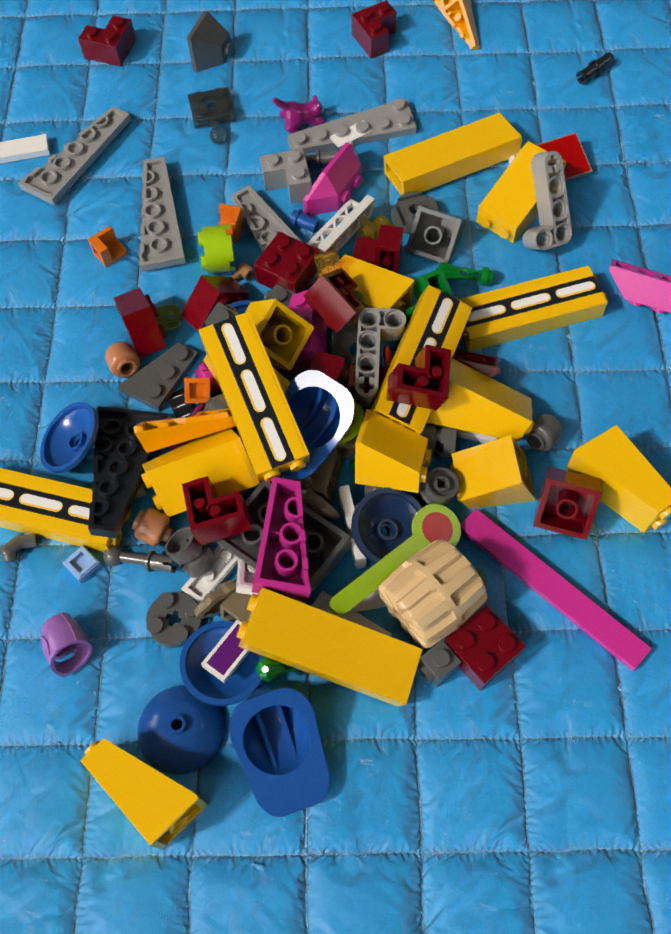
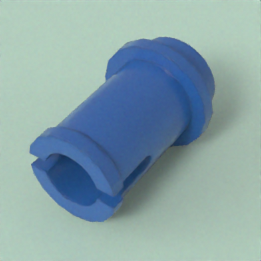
(304, 221)

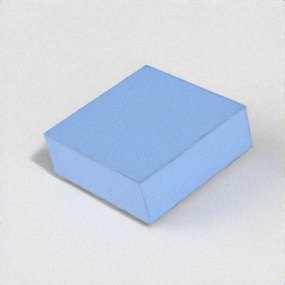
(82, 564)

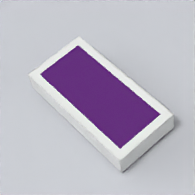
(225, 655)

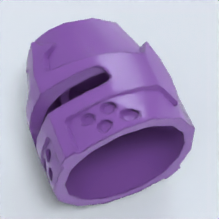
(61, 637)

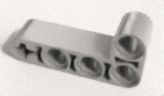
(550, 195)
(370, 356)

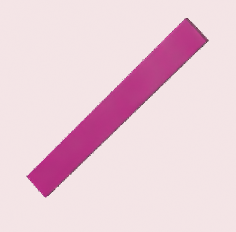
(555, 590)

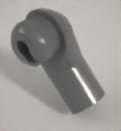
(19, 542)

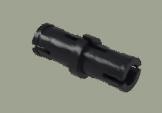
(595, 68)

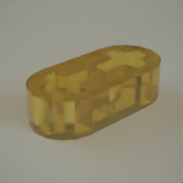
(163, 318)

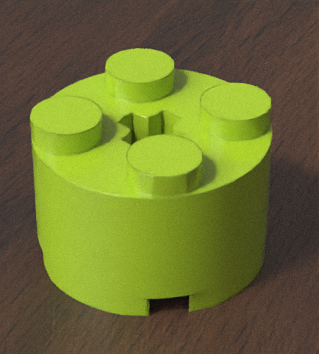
(217, 248)

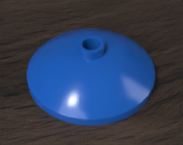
(69, 437)
(205, 685)
(181, 749)

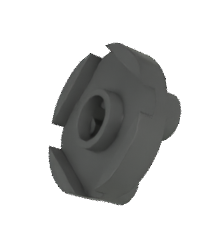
(405, 204)
(167, 606)

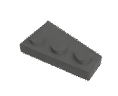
(161, 377)

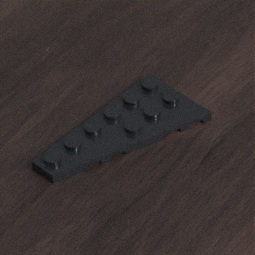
(117, 468)

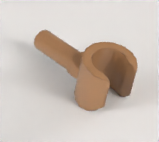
(244, 271)

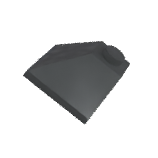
(208, 43)
(435, 234)

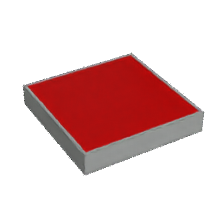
(572, 152)

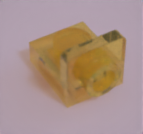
(371, 228)
(327, 262)

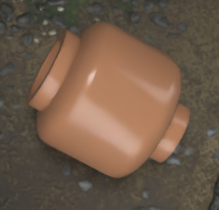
(122, 359)
(152, 527)

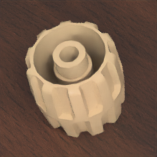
(433, 592)

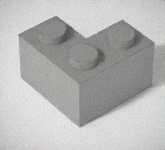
(287, 170)

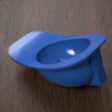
(322, 415)
(280, 750)

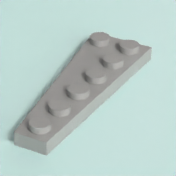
(386, 122)
(67, 167)
(261, 219)
(159, 230)

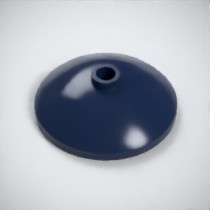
(386, 510)

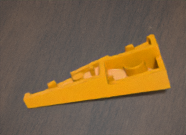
(461, 17)
(168, 432)

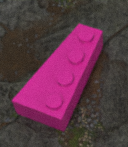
(282, 550)

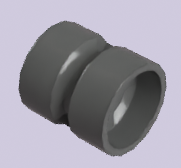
(440, 440)
(439, 487)
(189, 554)

